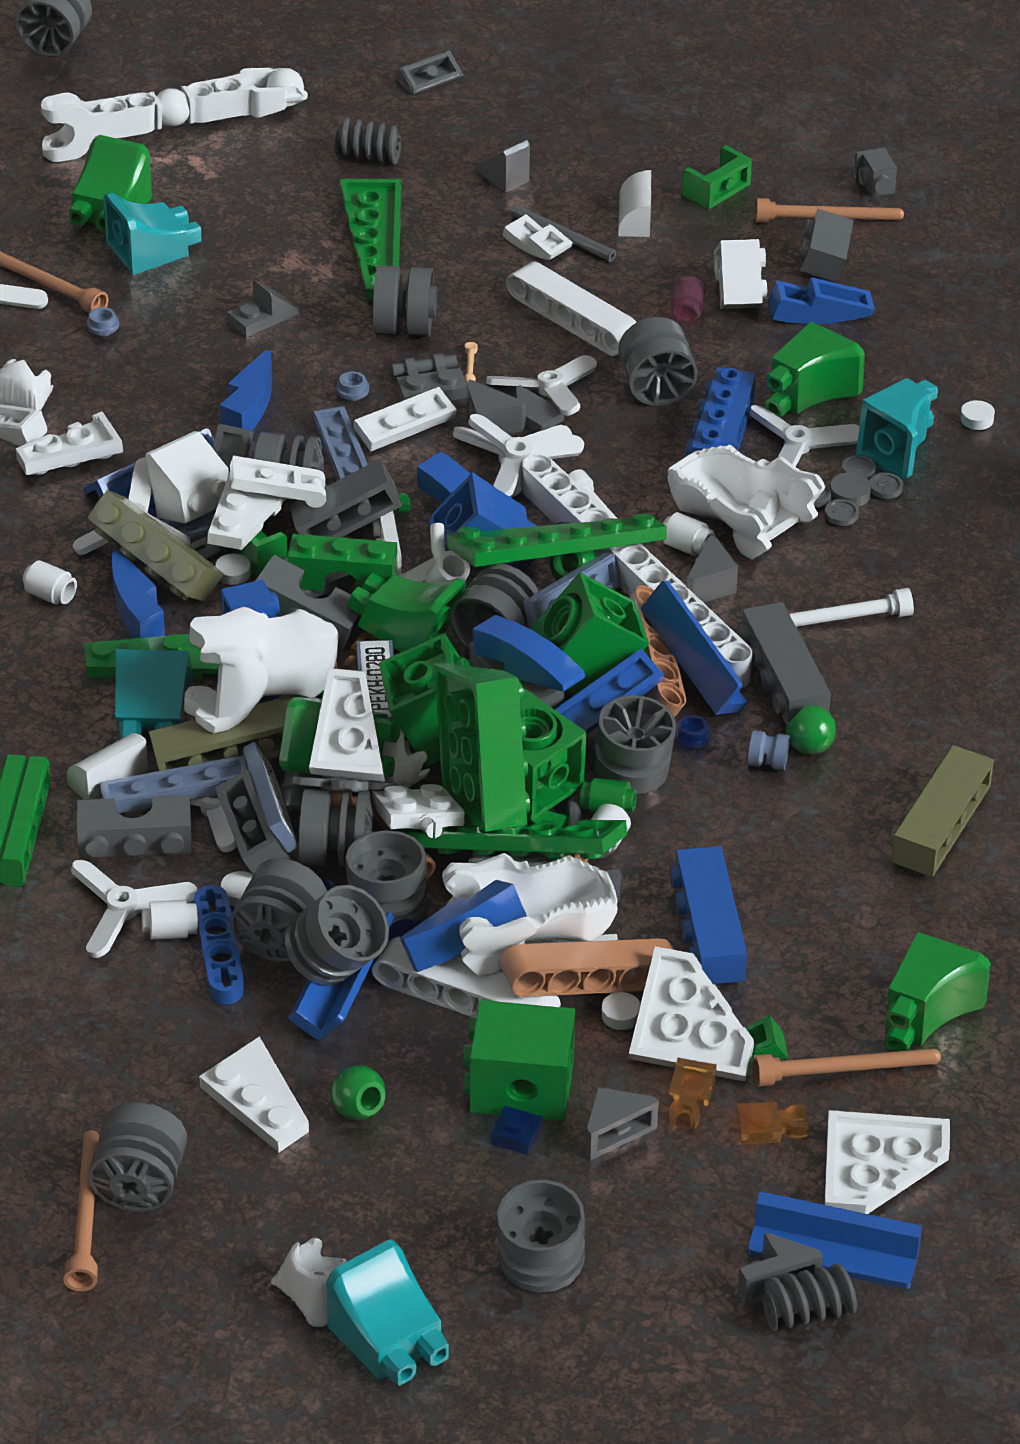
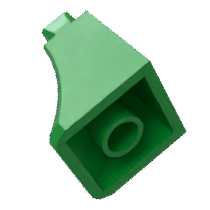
(110, 168)
(814, 370)
(404, 608)
(300, 732)
(933, 988)

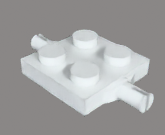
(418, 809)

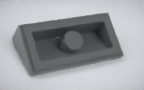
(429, 73)

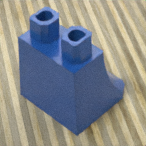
(480, 506)

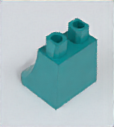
(147, 233)
(895, 425)
(150, 689)
(384, 1314)

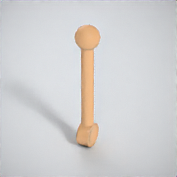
(470, 348)

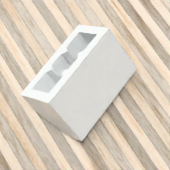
(635, 205)
(117, 761)

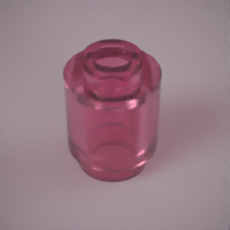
(688, 299)

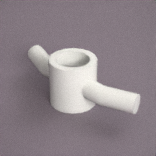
(445, 561)

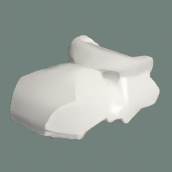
(747, 495)
(258, 660)
(561, 901)

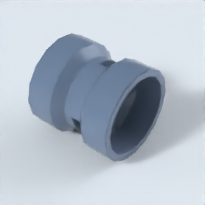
(768, 750)

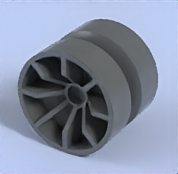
(52, 25)
(412, 300)
(657, 361)
(634, 742)

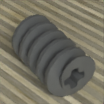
(368, 142)
(806, 1294)

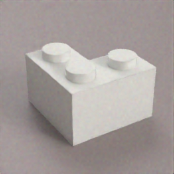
(739, 273)

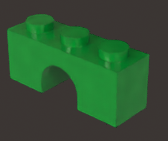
(326, 555)

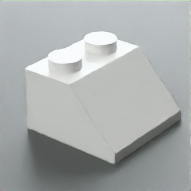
(186, 478)

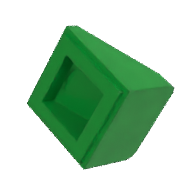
(767, 1038)

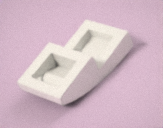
(534, 239)

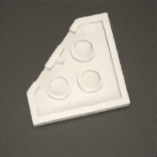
(688, 1019)
(879, 1156)

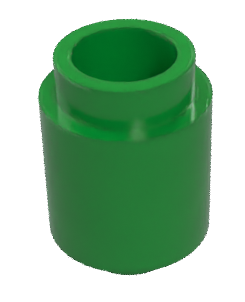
(607, 791)

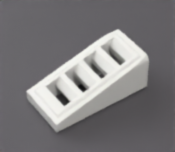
(21, 424)

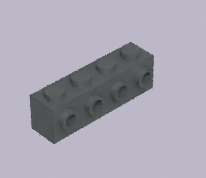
(783, 660)

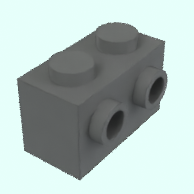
(826, 245)

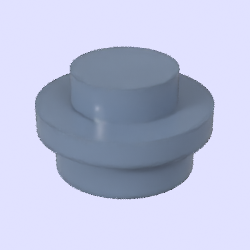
(102, 321)
(352, 386)

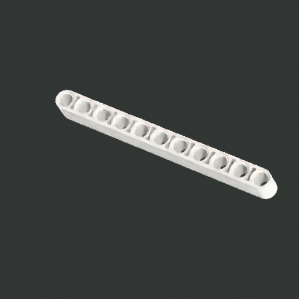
(566, 501)

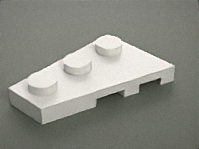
(78, 445)
(241, 516)
(346, 730)
(257, 1095)

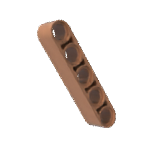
(670, 690)
(579, 966)

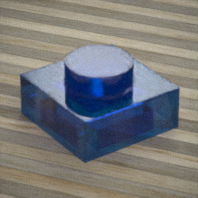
(516, 1130)

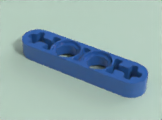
(218, 944)

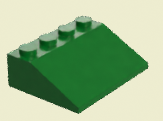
(482, 744)

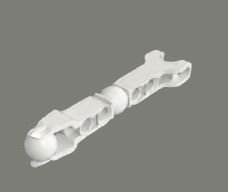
(248, 93)

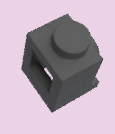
(875, 171)

